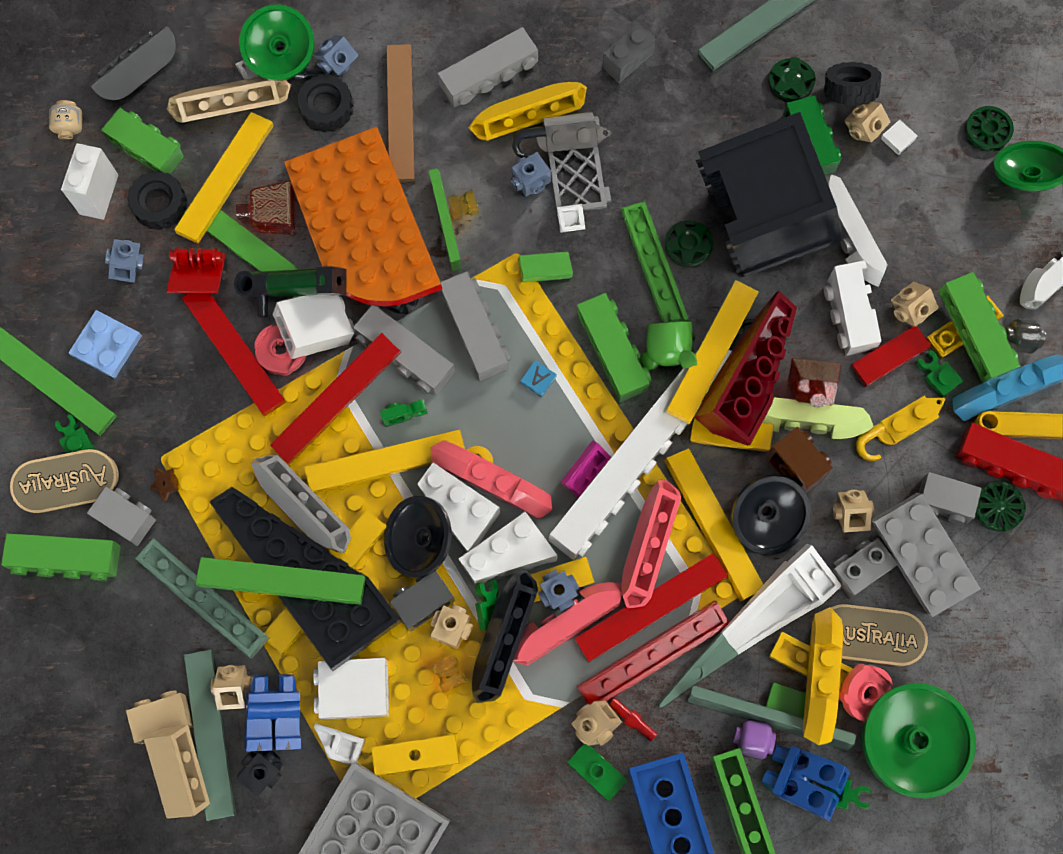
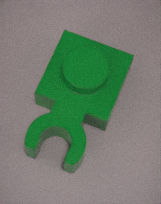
(941, 377)
(397, 413)
(74, 438)
(488, 601)
(851, 795)

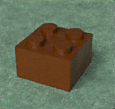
(799, 460)

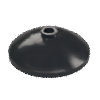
(782, 523)
(408, 534)

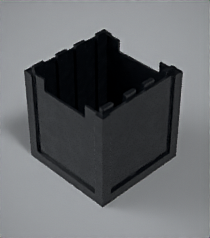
(775, 194)

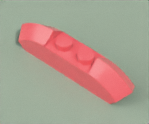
(491, 479)
(649, 544)
(596, 603)

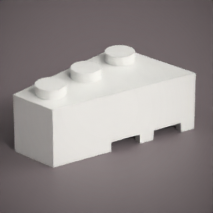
(851, 309)
(468, 510)
(508, 552)

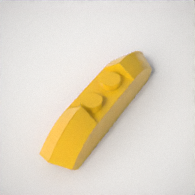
(528, 109)
(823, 677)

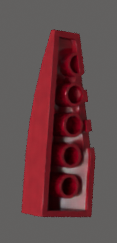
(747, 379)

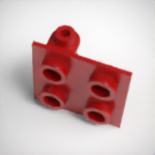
(195, 271)

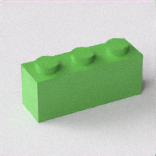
(143, 142)

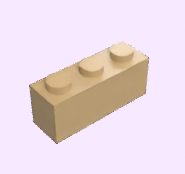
(177, 771)

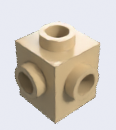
(867, 121)
(914, 304)
(853, 511)
(451, 636)
(230, 687)
(596, 723)

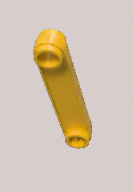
(1024, 424)

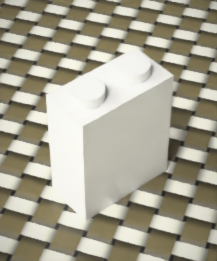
(89, 181)
(313, 324)
(352, 690)

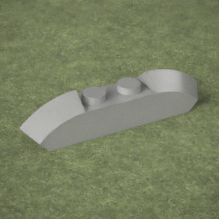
(301, 503)

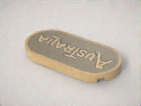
(63, 480)
(881, 635)

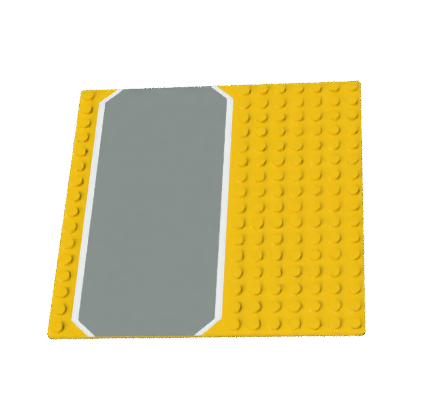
(527, 437)

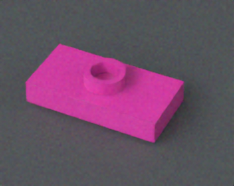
(586, 469)

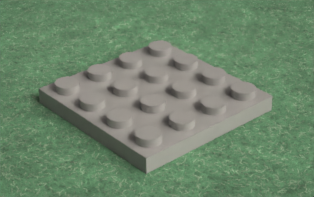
(374, 818)

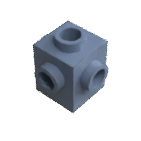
(335, 55)
(530, 174)
(124, 260)
(547, 590)

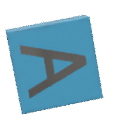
(538, 378)

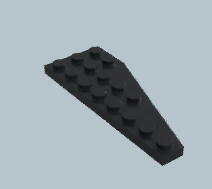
(332, 627)

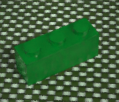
(819, 132)

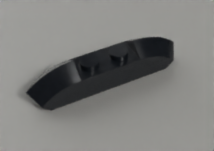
(503, 637)

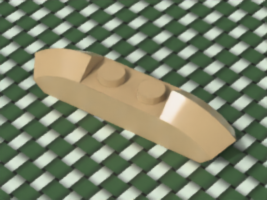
(227, 98)

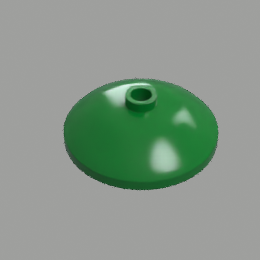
(266, 30)
(1030, 166)

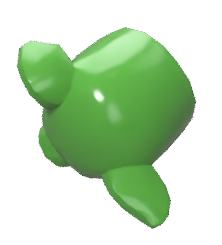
(669, 345)

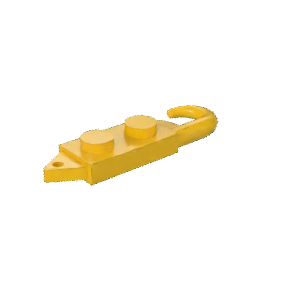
(901, 425)

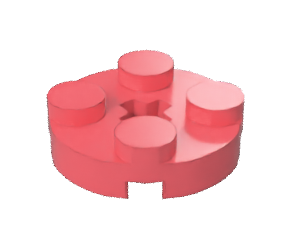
(267, 356)
(856, 683)

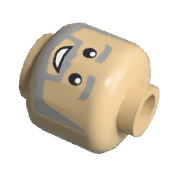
(65, 119)

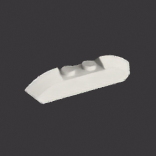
(855, 234)
(1042, 284)

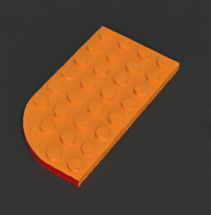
(363, 220)

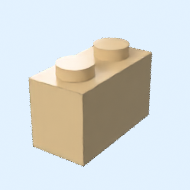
(166, 712)

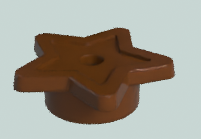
(170, 486)

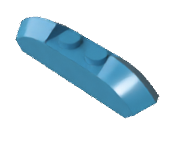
(1009, 387)

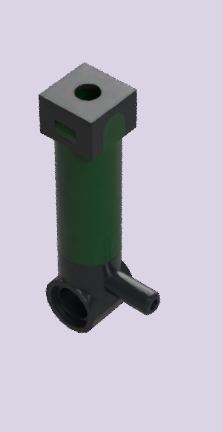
(290, 283)

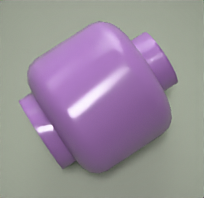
(755, 739)

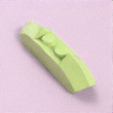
(837, 419)

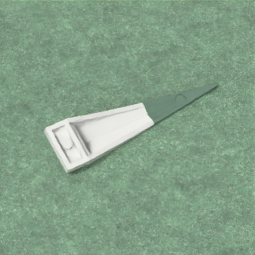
(785, 596)

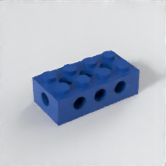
(681, 798)

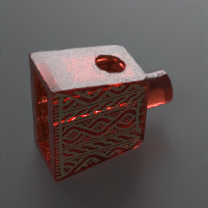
(270, 209)
(814, 381)

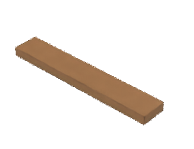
(401, 111)

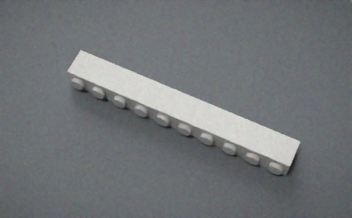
(620, 475)

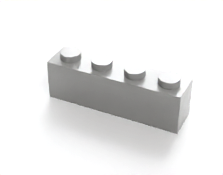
(488, 67)
(474, 326)
(416, 357)

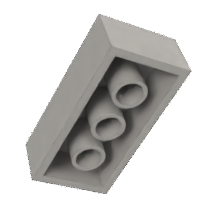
(925, 554)

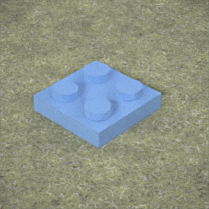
(105, 344)

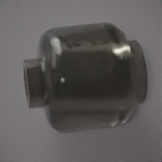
(1025, 335)

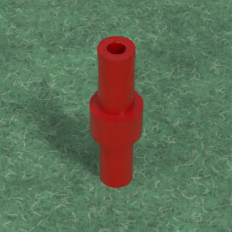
(632, 719)

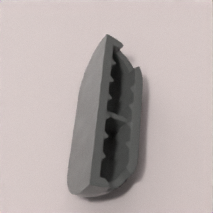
(135, 65)

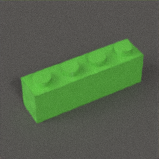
(978, 327)
(613, 347)
(61, 555)
(741, 803)

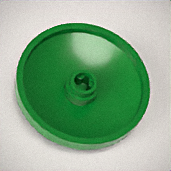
(918, 740)

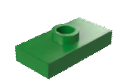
(597, 771)

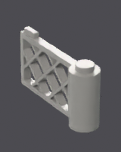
(603, 191)

